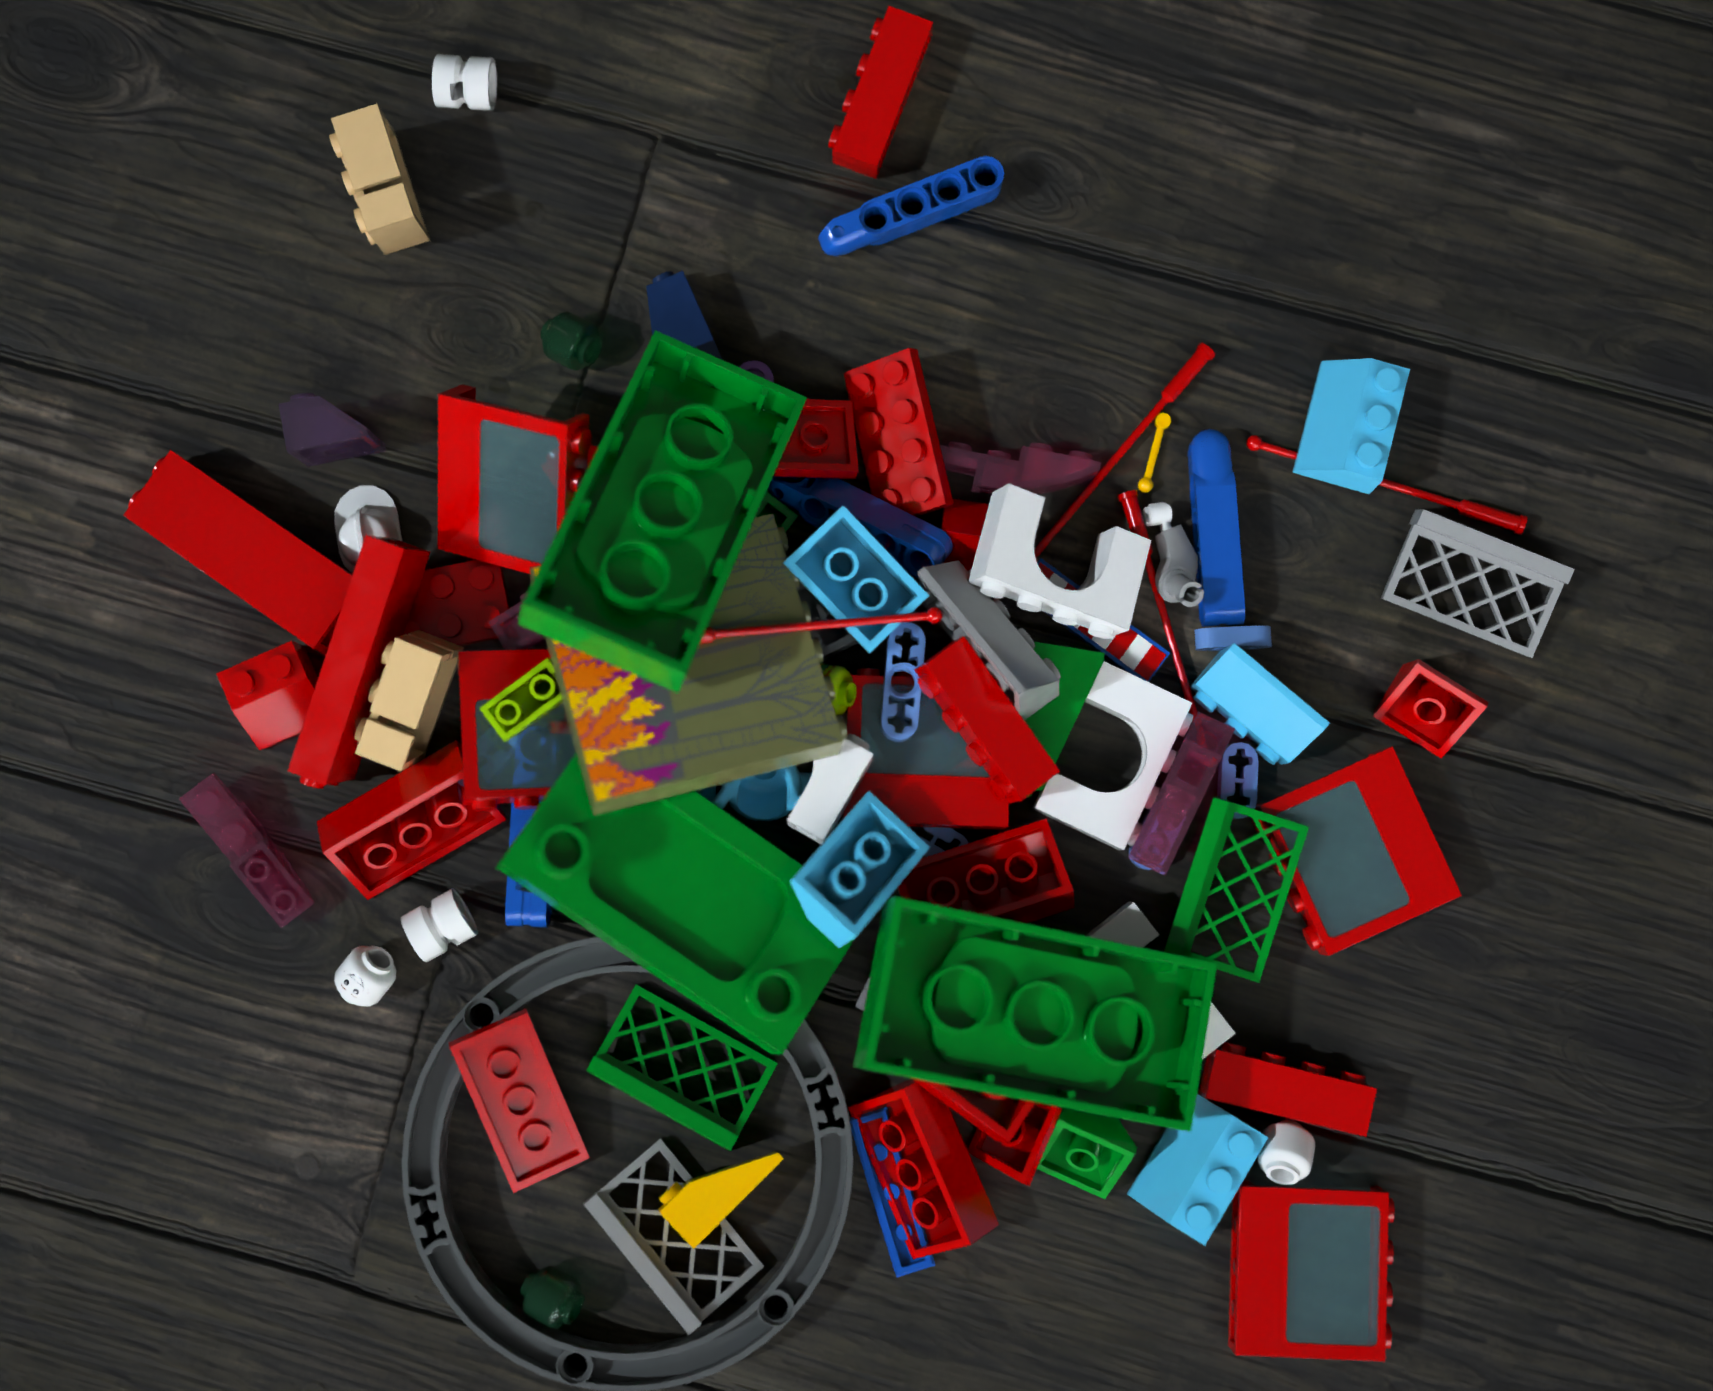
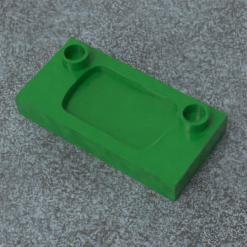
(662, 512)
(684, 900)
(1035, 1014)

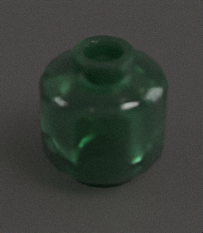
(571, 341)
(552, 1297)

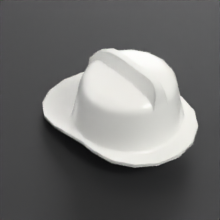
(363, 513)

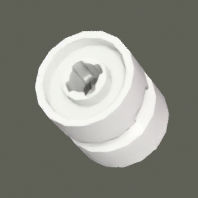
(464, 82)
(436, 926)

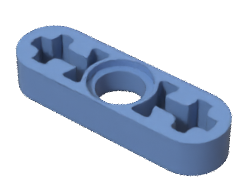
(894, 650)

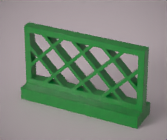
(1201, 877)
(664, 1099)

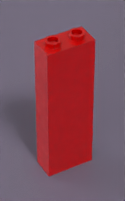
(242, 549)
(370, 617)

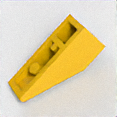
(708, 1199)

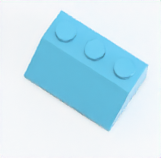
(1351, 422)
(854, 576)
(1257, 705)
(856, 869)
(1198, 1171)

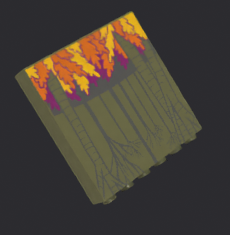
(739, 712)

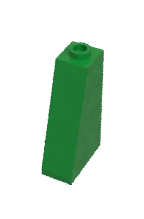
(1056, 719)

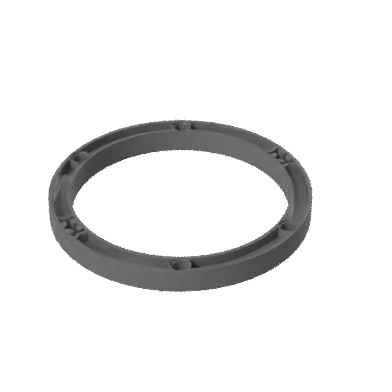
(546, 1349)

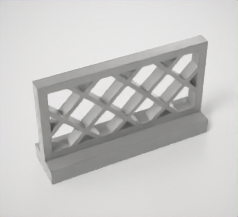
(1487, 549)
(644, 1258)

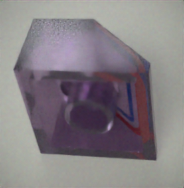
(322, 433)

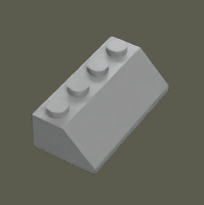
(985, 625)

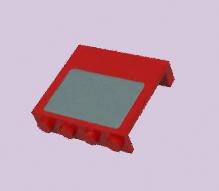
(504, 478)
(527, 763)
(927, 776)
(1364, 855)
(1310, 1273)

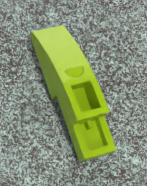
(524, 701)

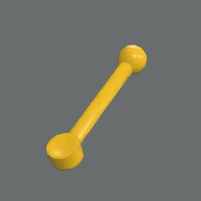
(1161, 422)

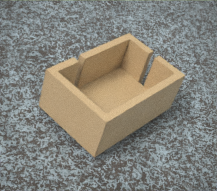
(378, 180)
(407, 699)

